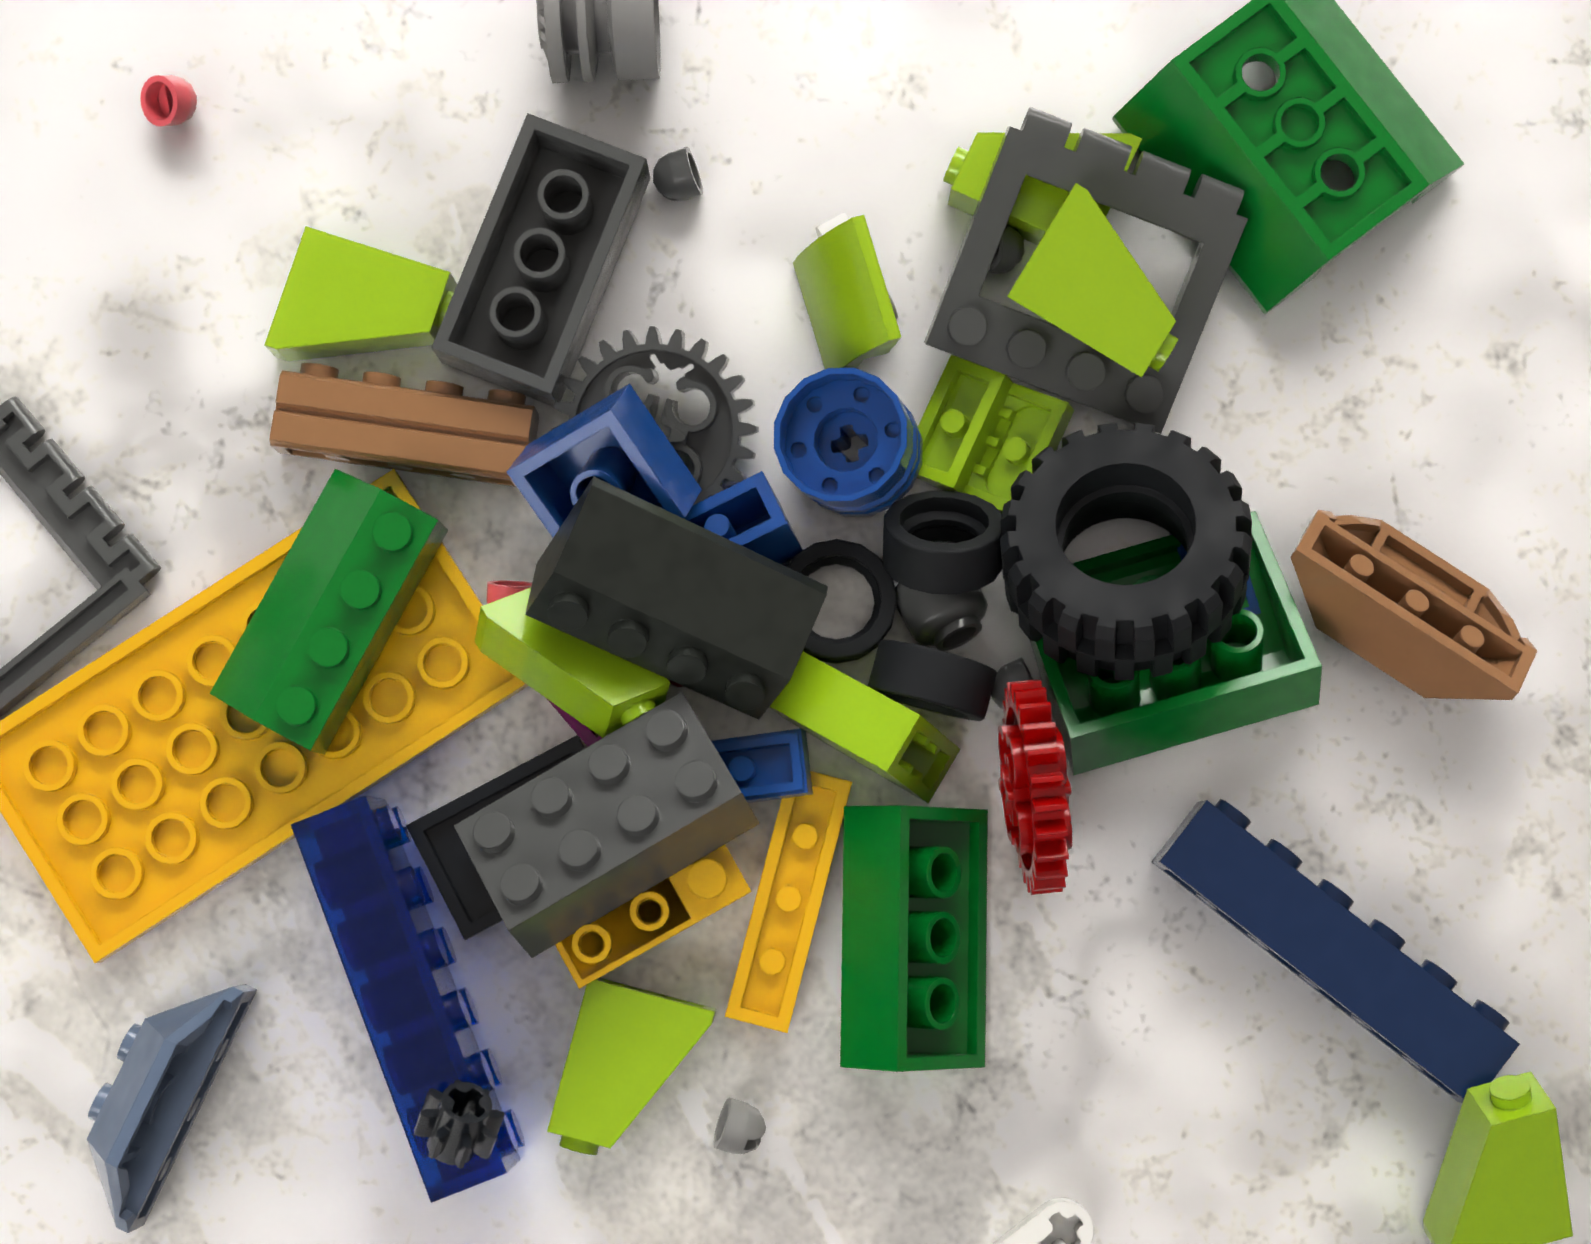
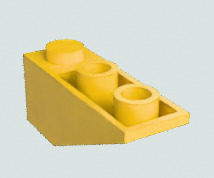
(653, 916)

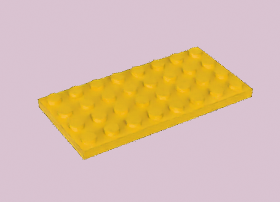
(156, 792)

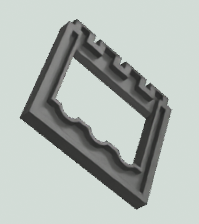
(1043, 352)
(82, 529)

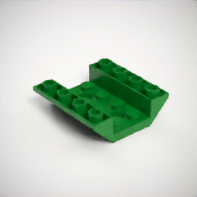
(1326, 106)

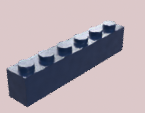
(1335, 951)

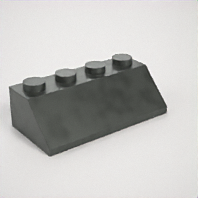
(675, 598)

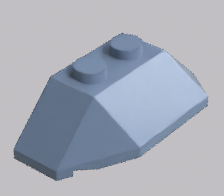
(158, 1096)

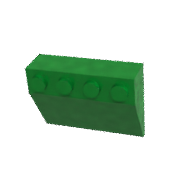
(1252, 675)

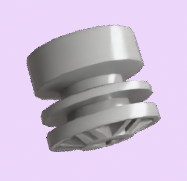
(595, 26)

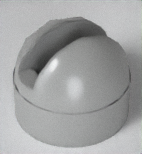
(738, 1128)

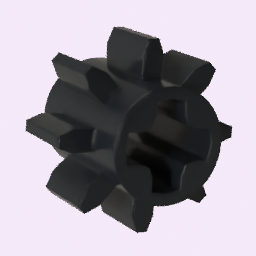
(459, 1123)

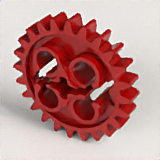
(1035, 786)

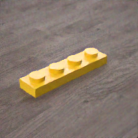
(788, 904)

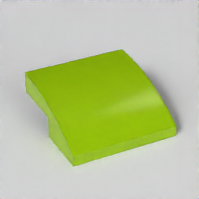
(846, 296)
(986, 431)

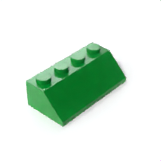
(329, 611)
(914, 938)

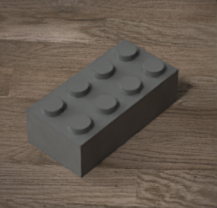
(542, 260)
(605, 825)

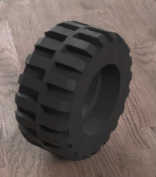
(1135, 478)

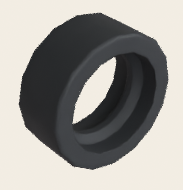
(942, 567)
(884, 595)
(932, 679)

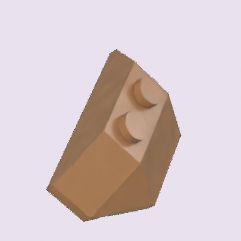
(1409, 610)

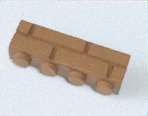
(399, 426)

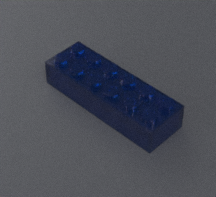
(402, 976)

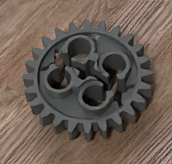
(711, 444)

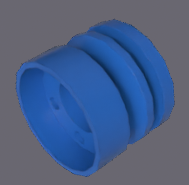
(819, 424)

